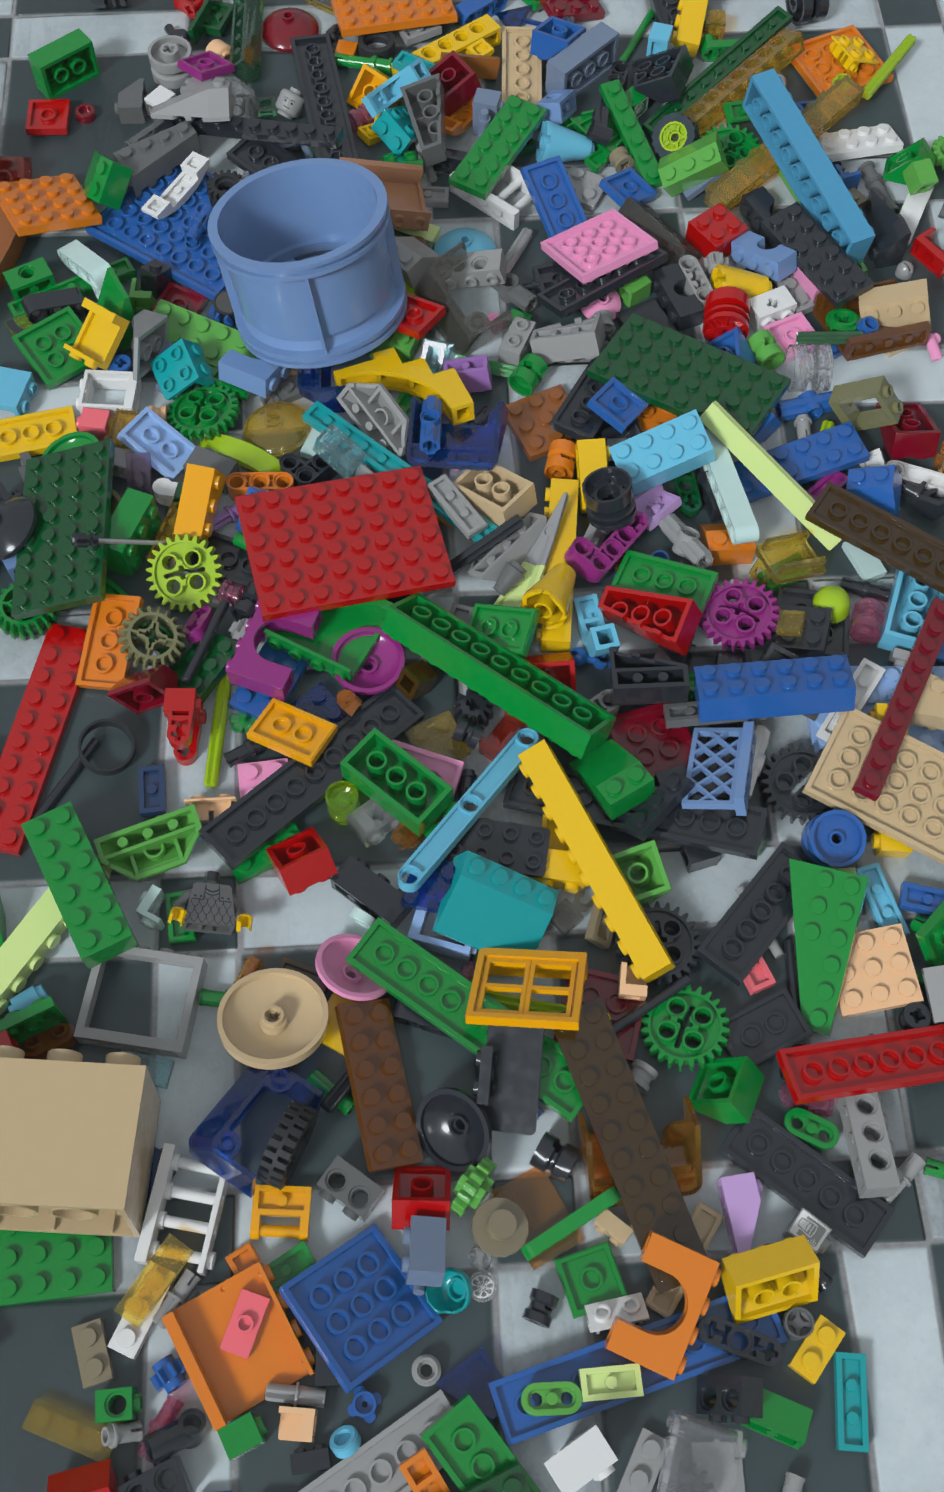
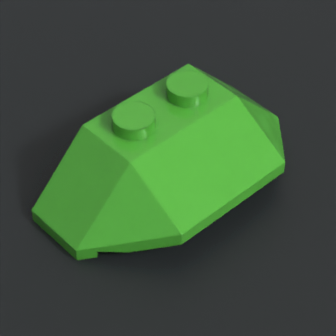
(151, 845)

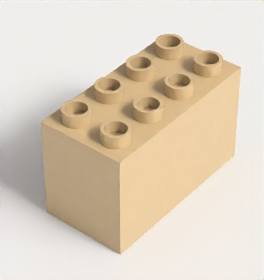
(75, 1142)

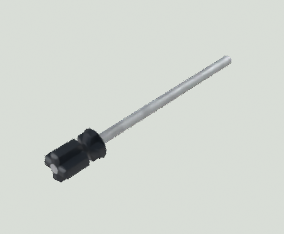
(83, 541)

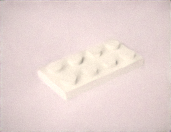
(860, 142)

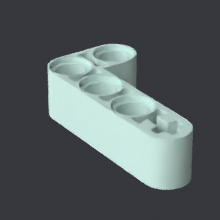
(84, 264)

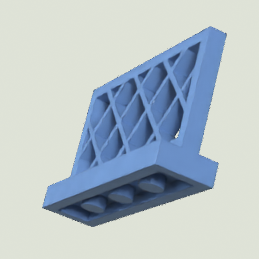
(742, 765)

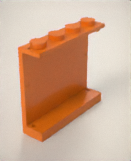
(225, 1380)

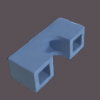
(751, 253)

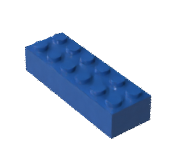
(774, 688)

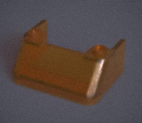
(680, 1145)

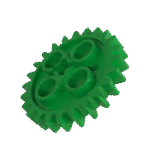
(735, 142)
(204, 411)
(709, 1035)

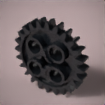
(785, 768)
(681, 944)

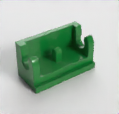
(782, 1420)

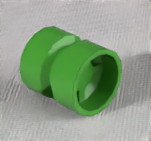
(766, 349)

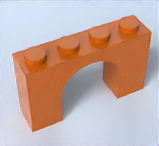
(665, 1349)

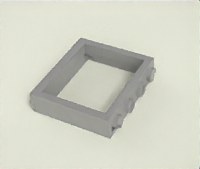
(140, 1043)

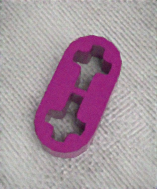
(197, 624)

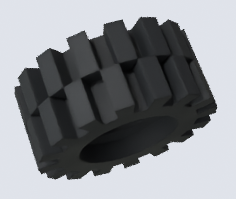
(221, 182)

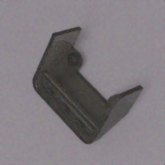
(463, 332)

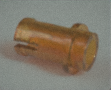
(250, 965)

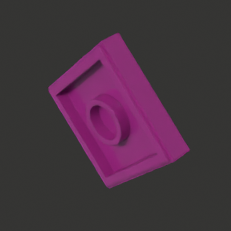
(205, 65)

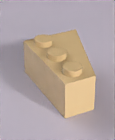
(897, 303)

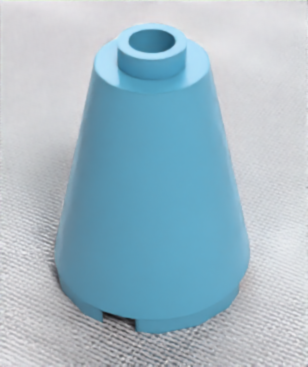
(561, 141)

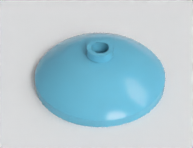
(472, 238)

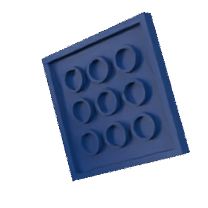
(359, 1308)

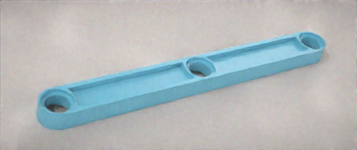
(459, 820)

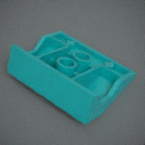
(494, 906)

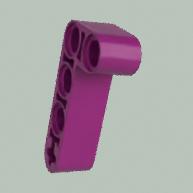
(596, 562)

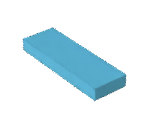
(880, 898)

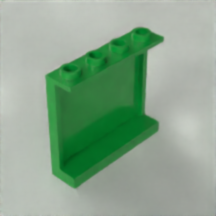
(334, 625)

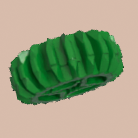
(26, 626)

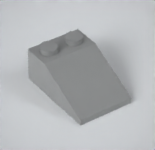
(149, 333)

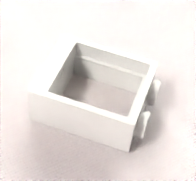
(109, 380)

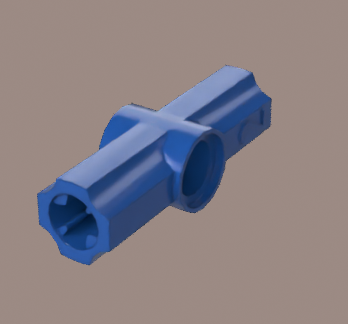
(806, 403)
(431, 424)

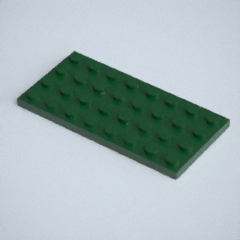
(687, 373)
(70, 497)

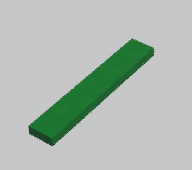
(121, 267)

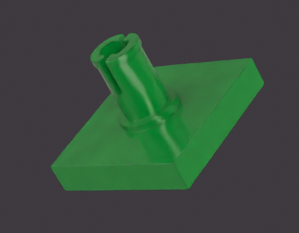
(931, 936)

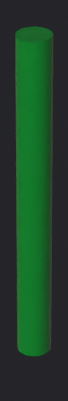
(637, 36)

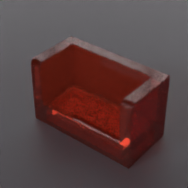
(500, 736)

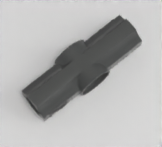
(517, 294)

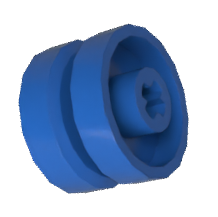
(848, 834)

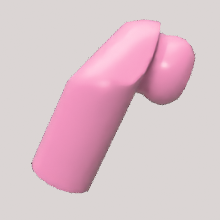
(933, 347)

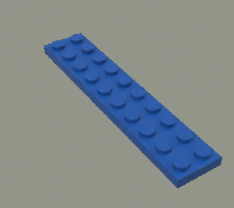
(701, 1358)

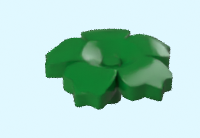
(241, 722)

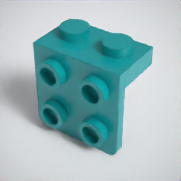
(395, 129)
(180, 368)

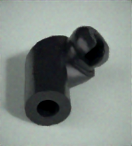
(170, 30)
(333, 32)

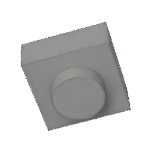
(898, 657)

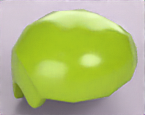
(834, 598)

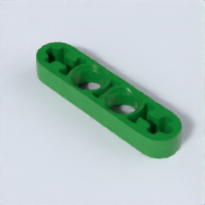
(570, 1223)

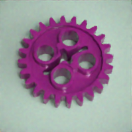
(740, 615)

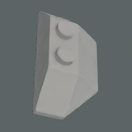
(376, 414)
(512, 548)

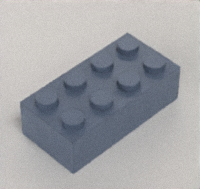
(583, 60)

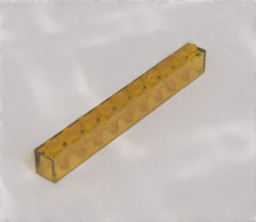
(760, 165)

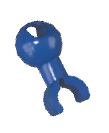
(581, 657)

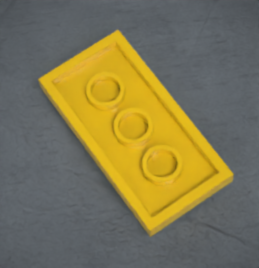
(34, 431)

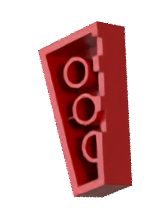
(655, 616)

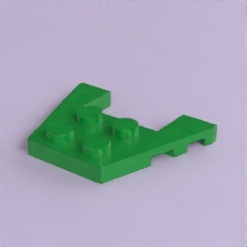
(599, 158)

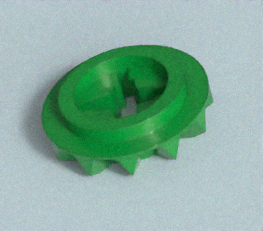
(837, 319)

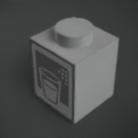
(813, 1229)

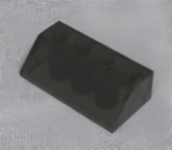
(656, 226)

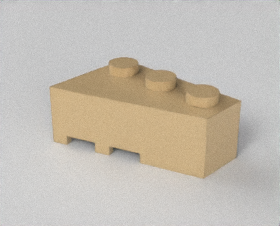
(930, 707)

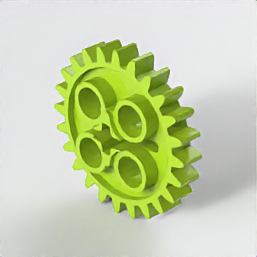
(181, 551)

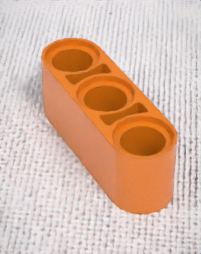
(265, 480)

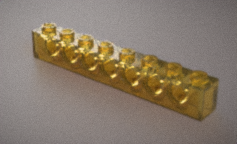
(773, 54)

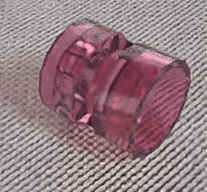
(867, 620)

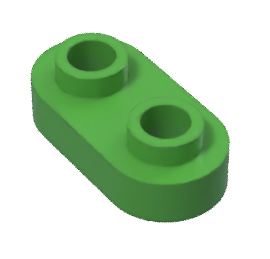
(551, 1398)

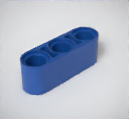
(473, 9)

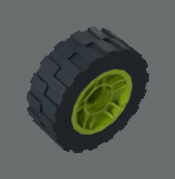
(668, 127)

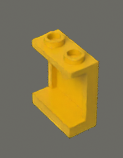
(98, 336)

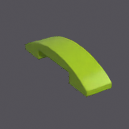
(242, 452)

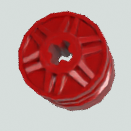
(724, 311)

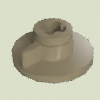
(499, 1227)

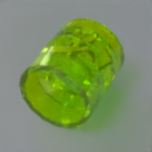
(341, 800)

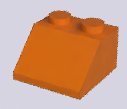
(718, 542)

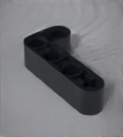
(307, 472)

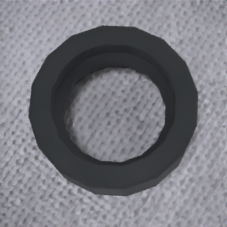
(382, 37)

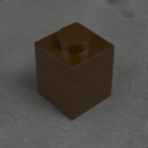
(416, 679)

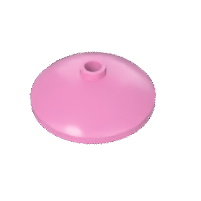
(339, 975)

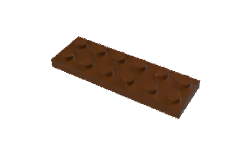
(378, 1085)

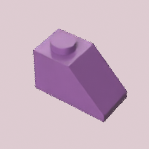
(473, 372)

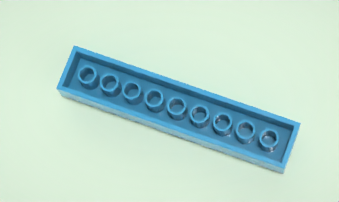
(806, 164)

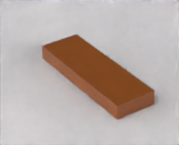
(484, 66)

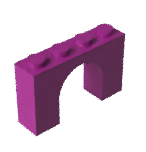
(256, 673)

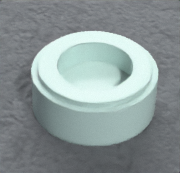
(361, 917)

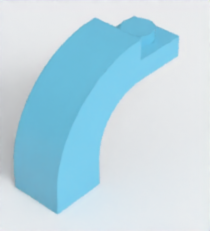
(390, 90)
(591, 626)

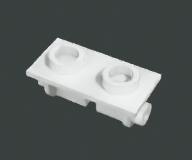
(628, 1307)

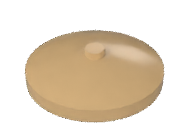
(273, 1018)

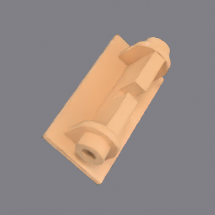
(205, 805)

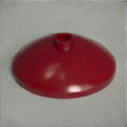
(285, 24)

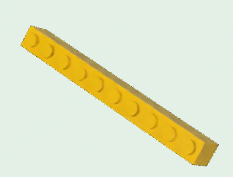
(596, 862)

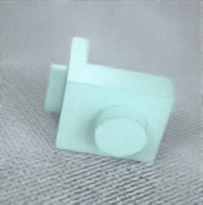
(148, 906)

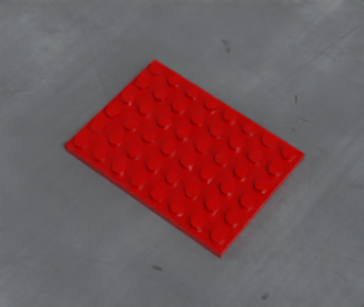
(343, 542)

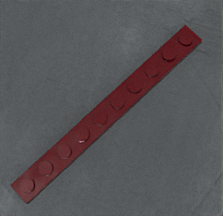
(902, 704)

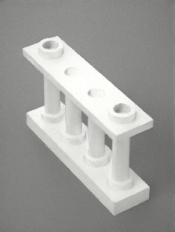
(495, 205)
(165, 1190)

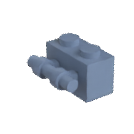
(485, 107)
(425, 1252)

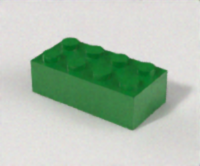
(397, 782)

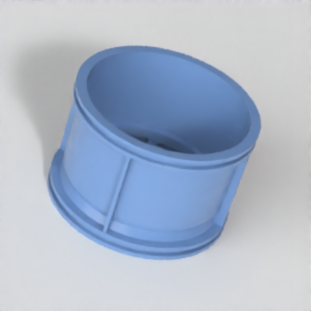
(309, 262)

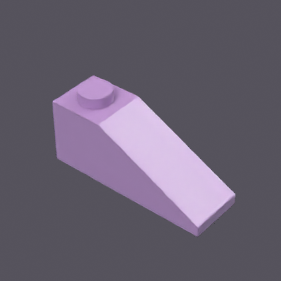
(740, 1206)

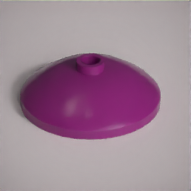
(385, 659)

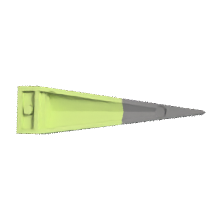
(537, 558)

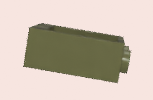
(845, 395)

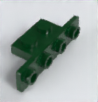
(210, 19)

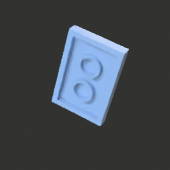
(154, 435)

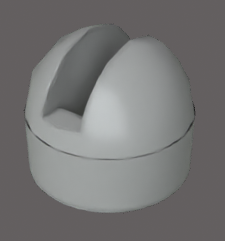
(904, 270)

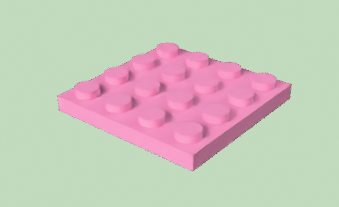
(599, 246)

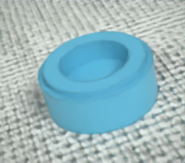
(345, 1441)

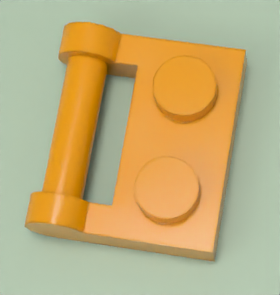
(288, 1202)

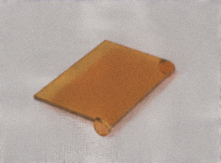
(542, 1209)

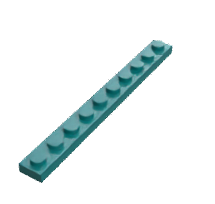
(377, 456)

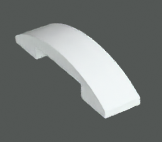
(180, 189)
(913, 210)

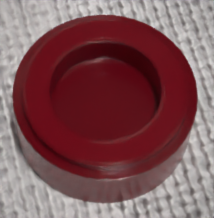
(85, 113)

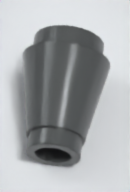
(510, 576)

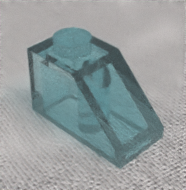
(436, 352)

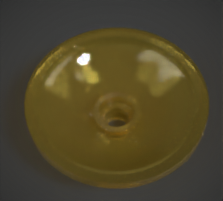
(276, 428)

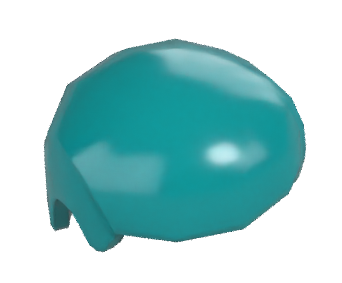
(453, 1294)

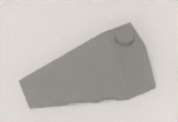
(209, 101)

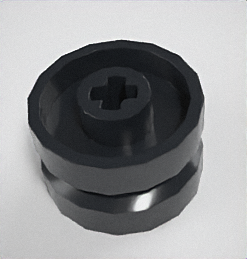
(807, 10)

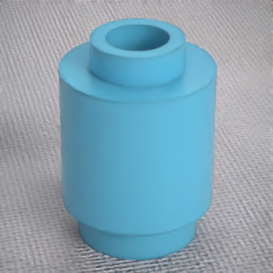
(26, 997)

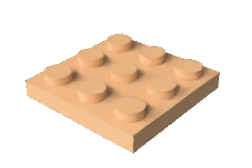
(879, 973)

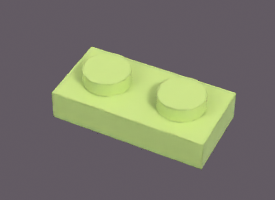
(610, 1382)

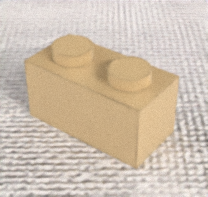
(613, 1227)

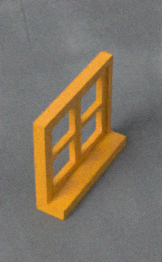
(528, 965)

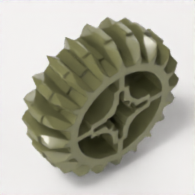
(142, 637)

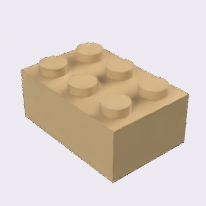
(497, 493)

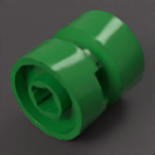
(528, 375)

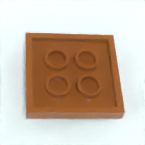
(531, 420)

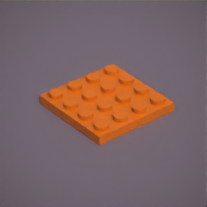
(820, 66)
(47, 204)

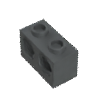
(355, 1183)

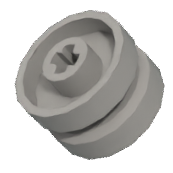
(163, 60)

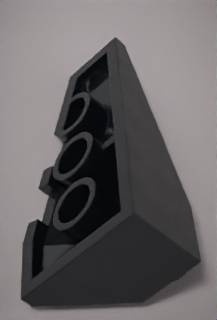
(890, 231)

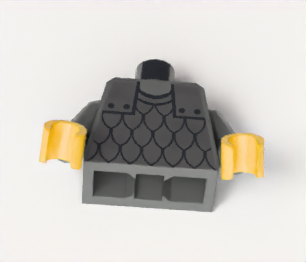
(210, 908)

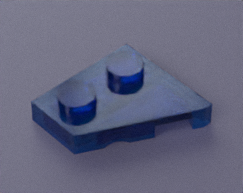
(473, 1378)

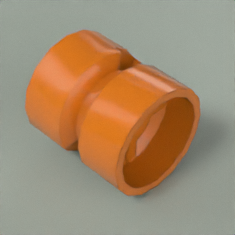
(560, 459)

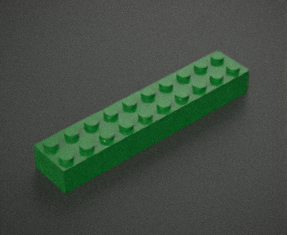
(499, 675)

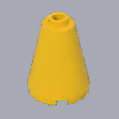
(750, 282)
(552, 596)

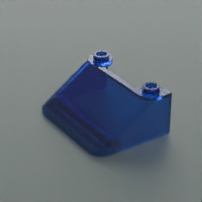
(462, 444)

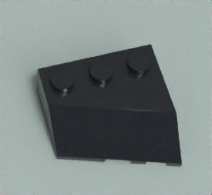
(663, 74)

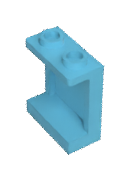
(16, 390)

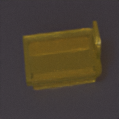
(787, 559)

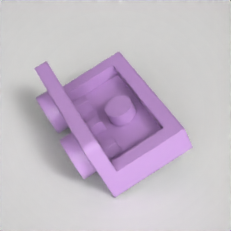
(657, 504)

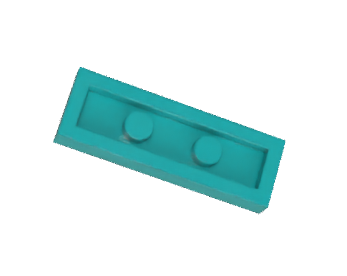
(851, 1402)

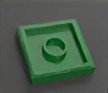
(589, 1277)

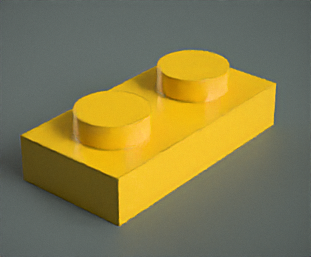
(816, 1349)

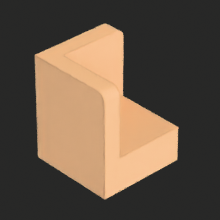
(630, 986)
(297, 1424)

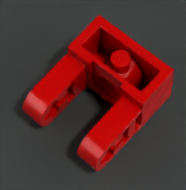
(185, 721)

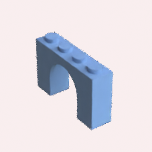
(251, 373)

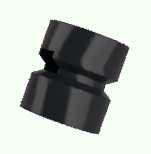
(246, 606)
(555, 1157)

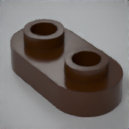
(53, 1038)

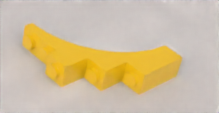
(413, 378)

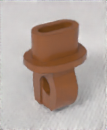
(348, 701)

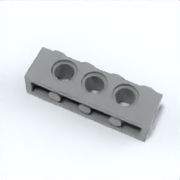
(480, 269)
(869, 1180)

